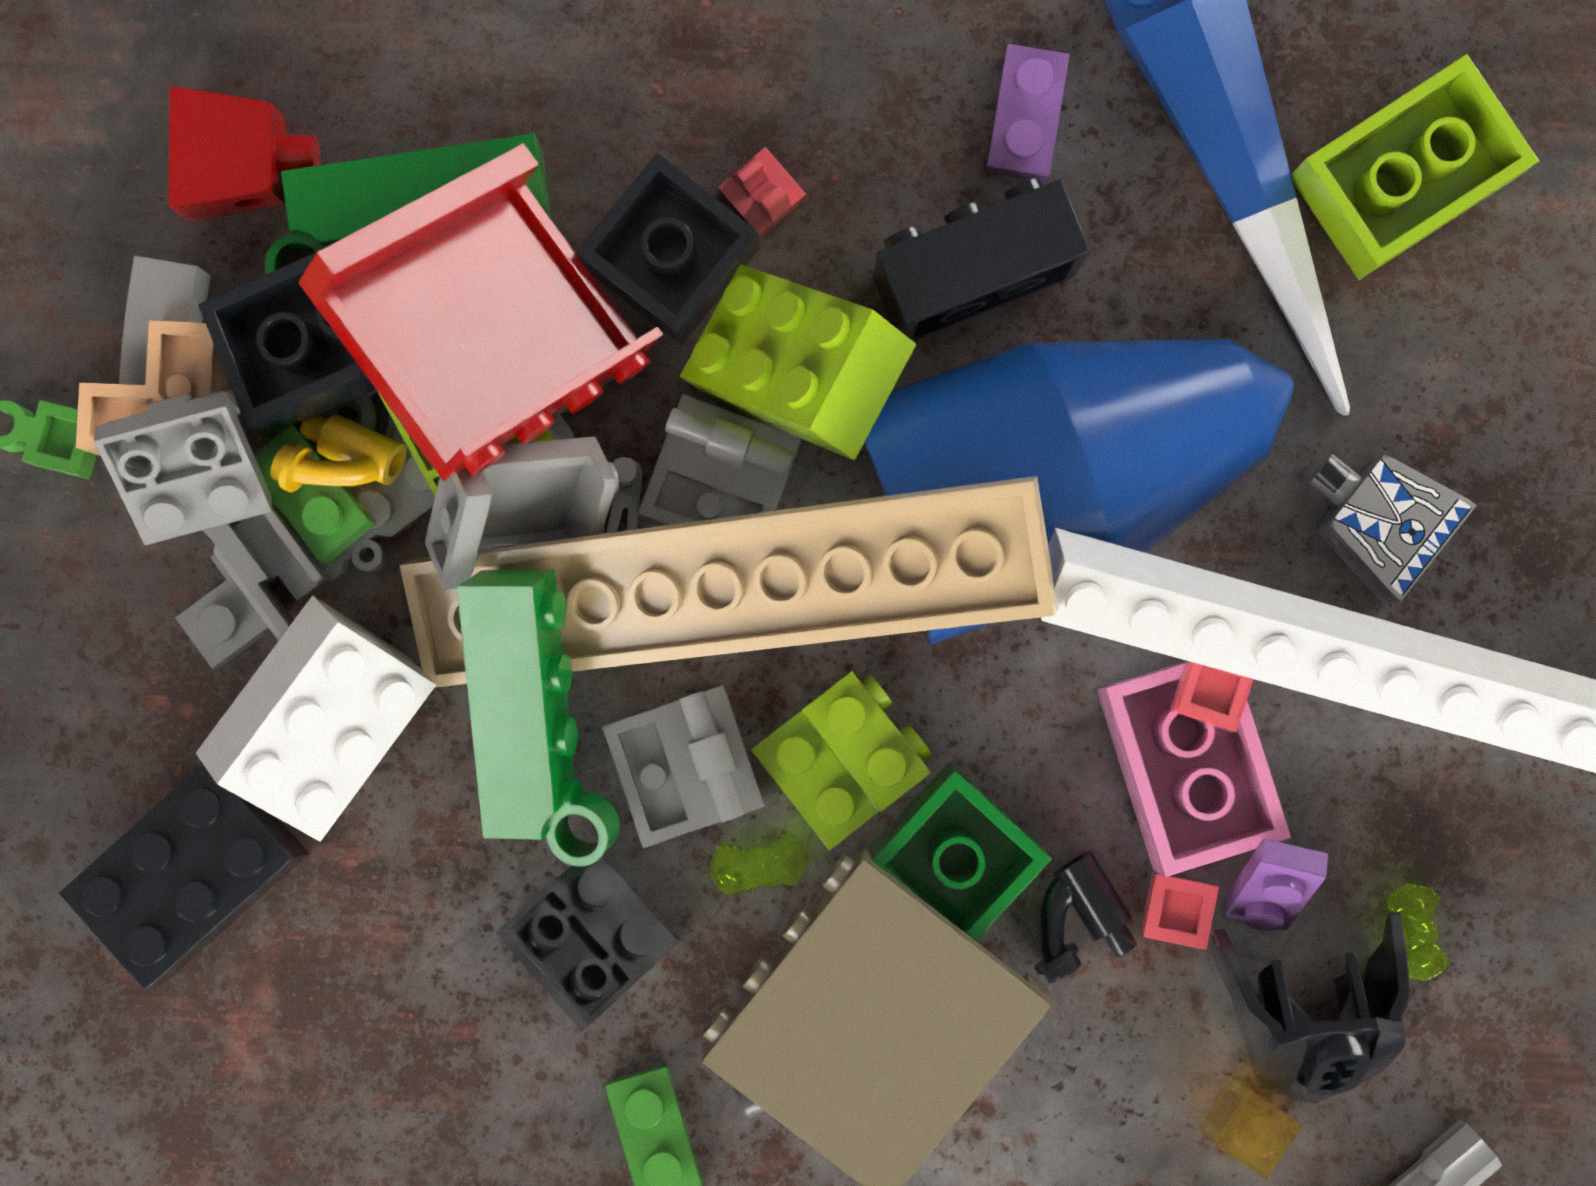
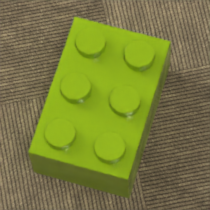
(1413, 167)
(799, 360)

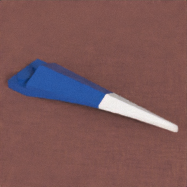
(1216, 93)

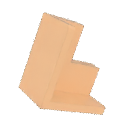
(177, 363)

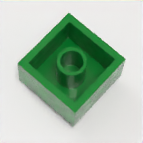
(960, 852)

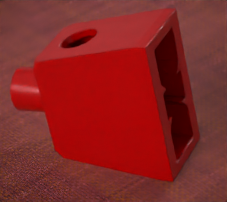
(229, 154)

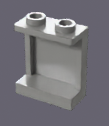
(523, 498)

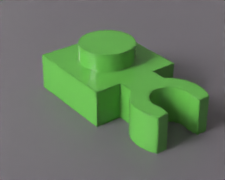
(47, 438)

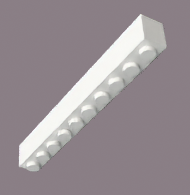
(1322, 650)

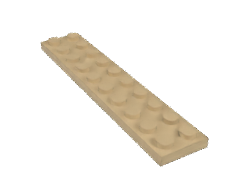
(772, 578)

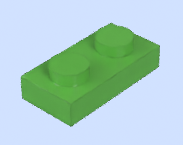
(322, 515)
(653, 1129)

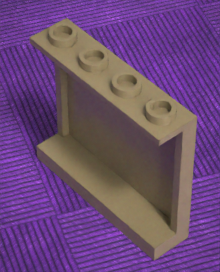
(872, 1025)

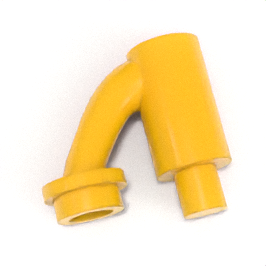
(355, 451)

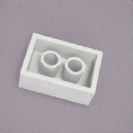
(315, 719)

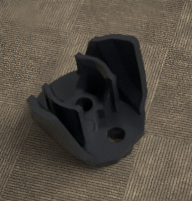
(1324, 1057)

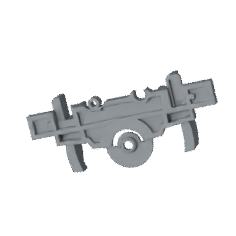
(269, 550)

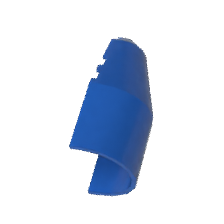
(1113, 430)

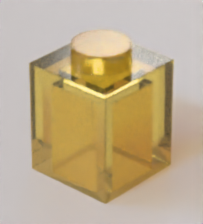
(1250, 1127)

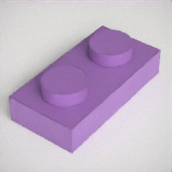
(1027, 112)
(1275, 885)

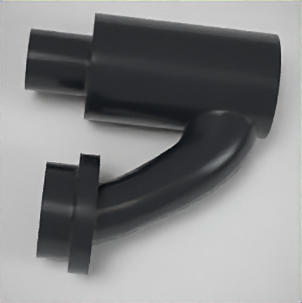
(1097, 904)

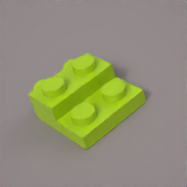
(844, 758)

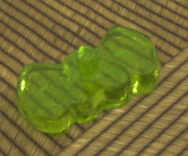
(738, 870)
(1417, 907)

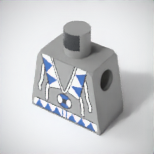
(1387, 521)

